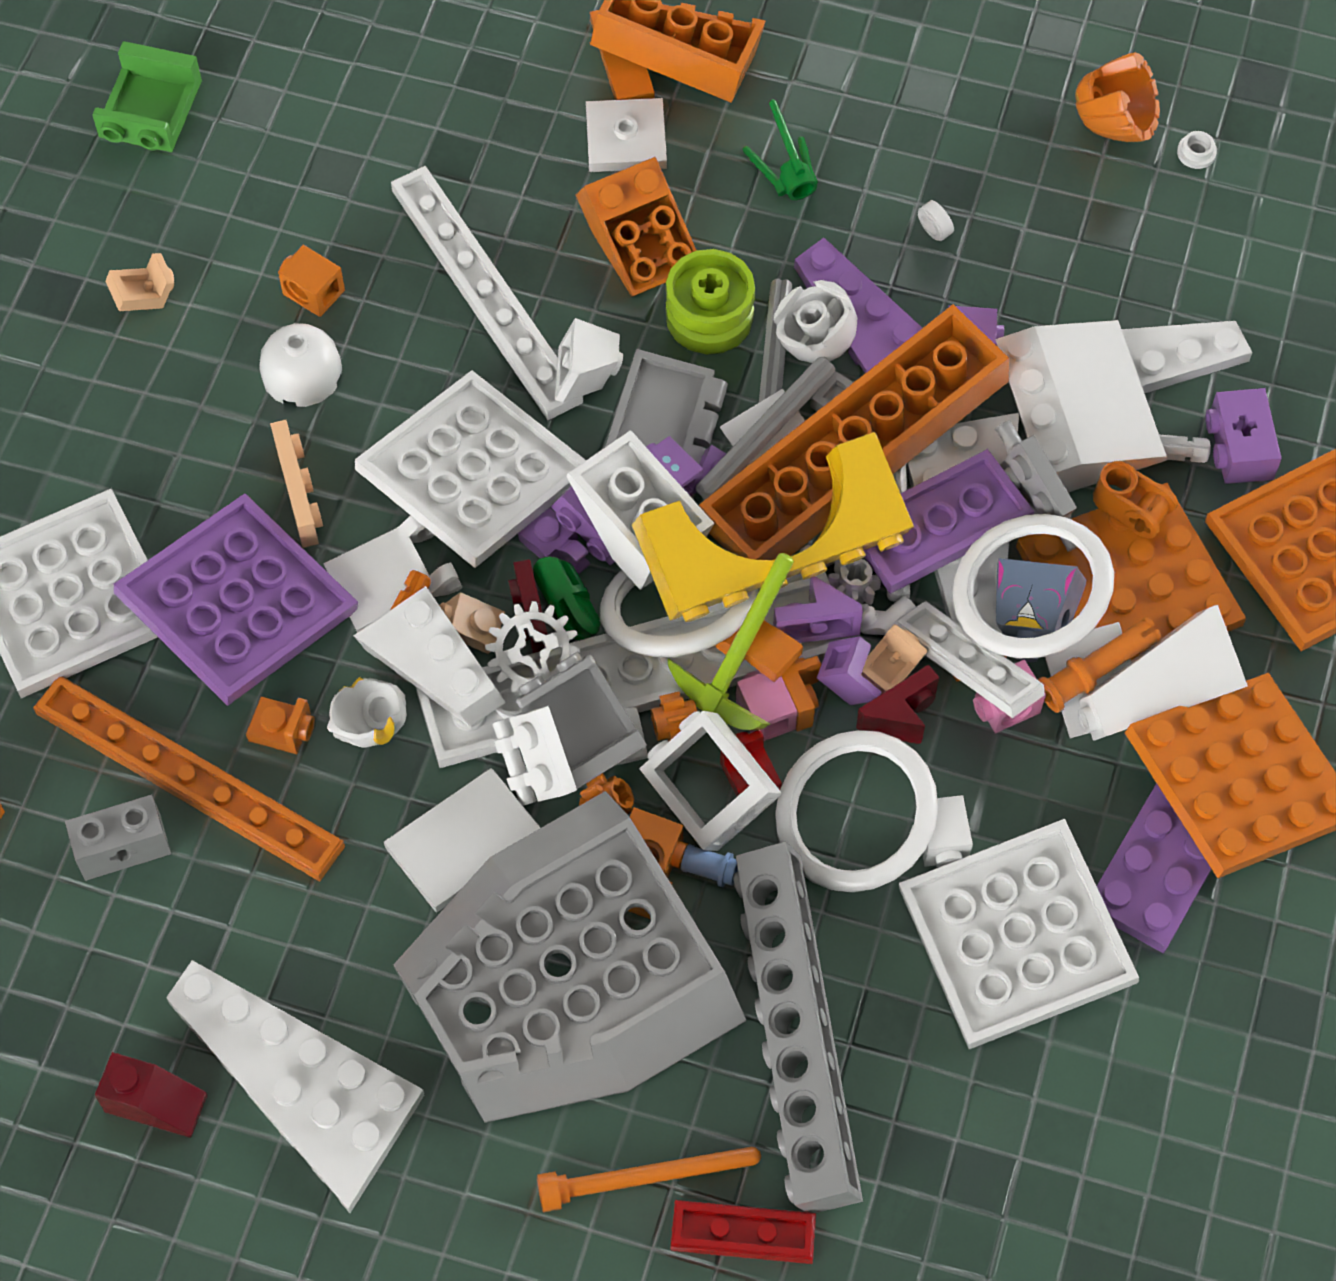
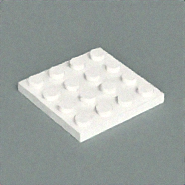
(471, 468)
(61, 595)
(1018, 933)

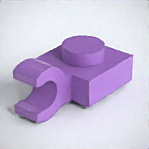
(551, 539)

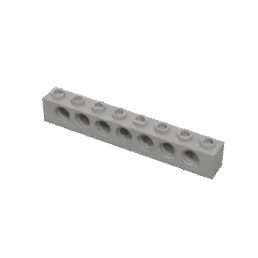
(836, 1178)

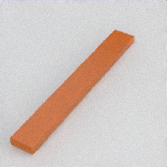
(190, 778)

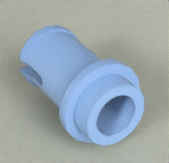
(710, 865)

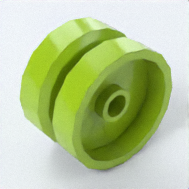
(710, 301)

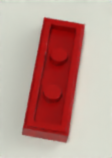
(743, 1232)

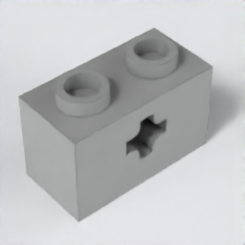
(117, 837)

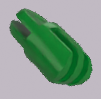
(568, 595)

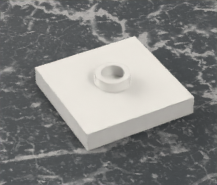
(625, 133)

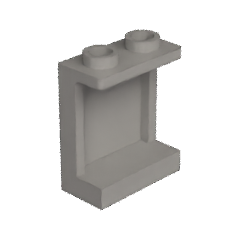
(586, 716)

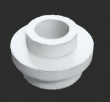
(1197, 142)

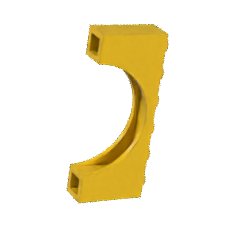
(698, 574)

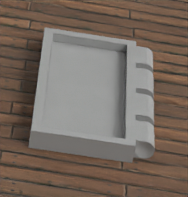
(669, 400)

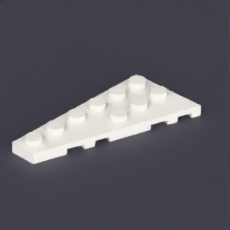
(950, 449)
(314, 1090)

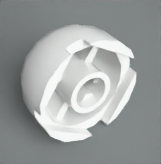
(816, 322)
(300, 365)

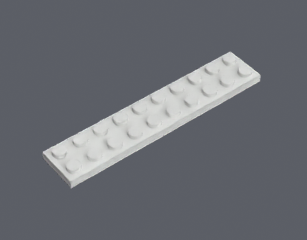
(632, 677)

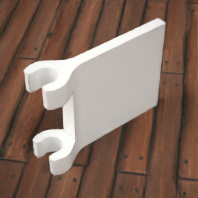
(380, 567)

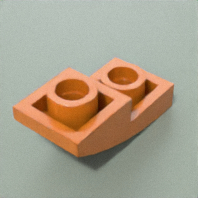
(770, 651)

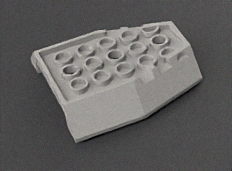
(621, 1009)

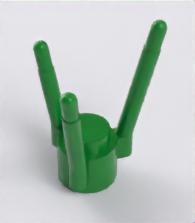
(796, 176)

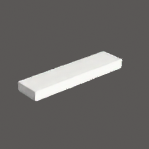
(977, 667)

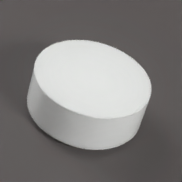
(935, 220)

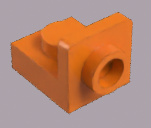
(798, 683)
(281, 724)

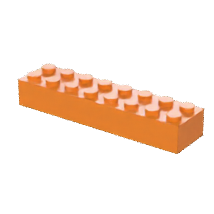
(903, 399)

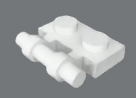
(542, 753)

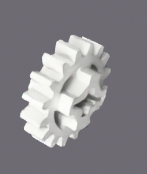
(513, 655)

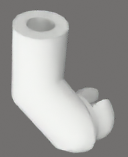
(879, 622)

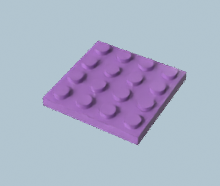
(235, 598)

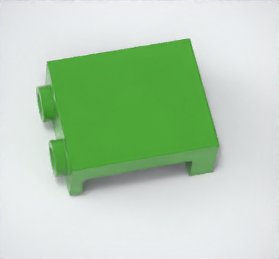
(149, 97)

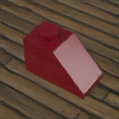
(149, 1095)

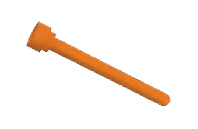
(558, 1190)

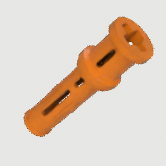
(1081, 674)

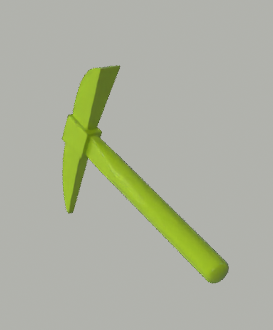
(714, 695)

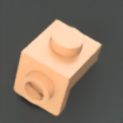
(141, 287)
(472, 620)
(893, 658)

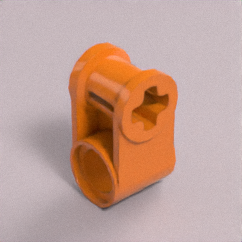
(1135, 500)

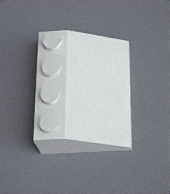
(1081, 399)

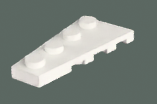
(1184, 351)

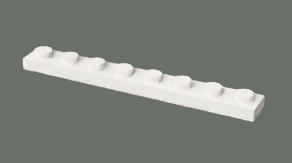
(483, 288)

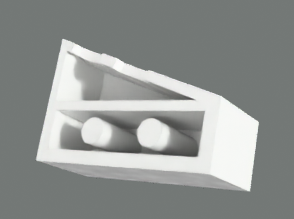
(431, 655)

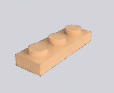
(297, 483)

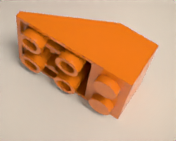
(637, 224)

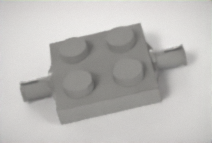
(1035, 476)

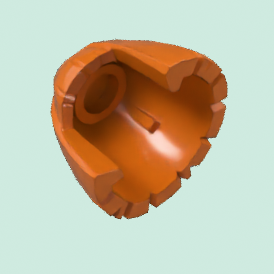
(1120, 100)

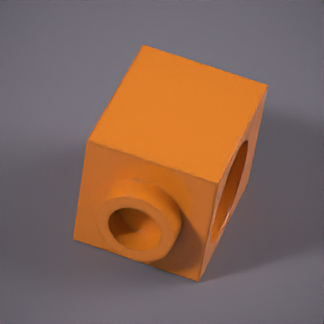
(311, 280)

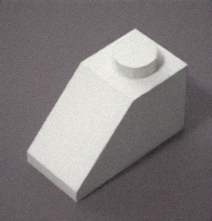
(586, 360)

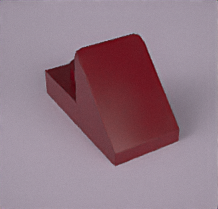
(897, 708)

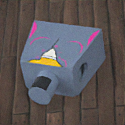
(1036, 597)

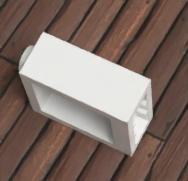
(736, 814)

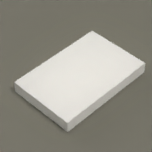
(459, 836)

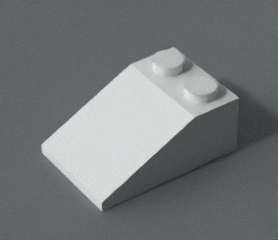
(618, 488)

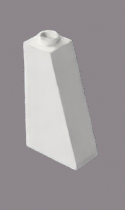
(1180, 670)

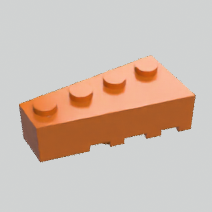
(680, 42)

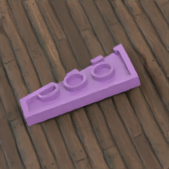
(880, 321)

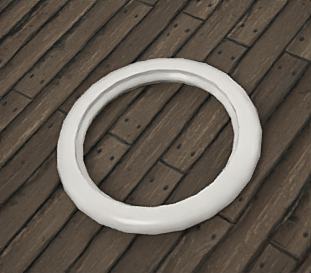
(1047, 644)
(665, 645)
(919, 835)

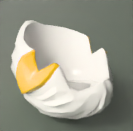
(367, 712)

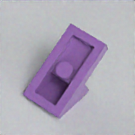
(825, 617)

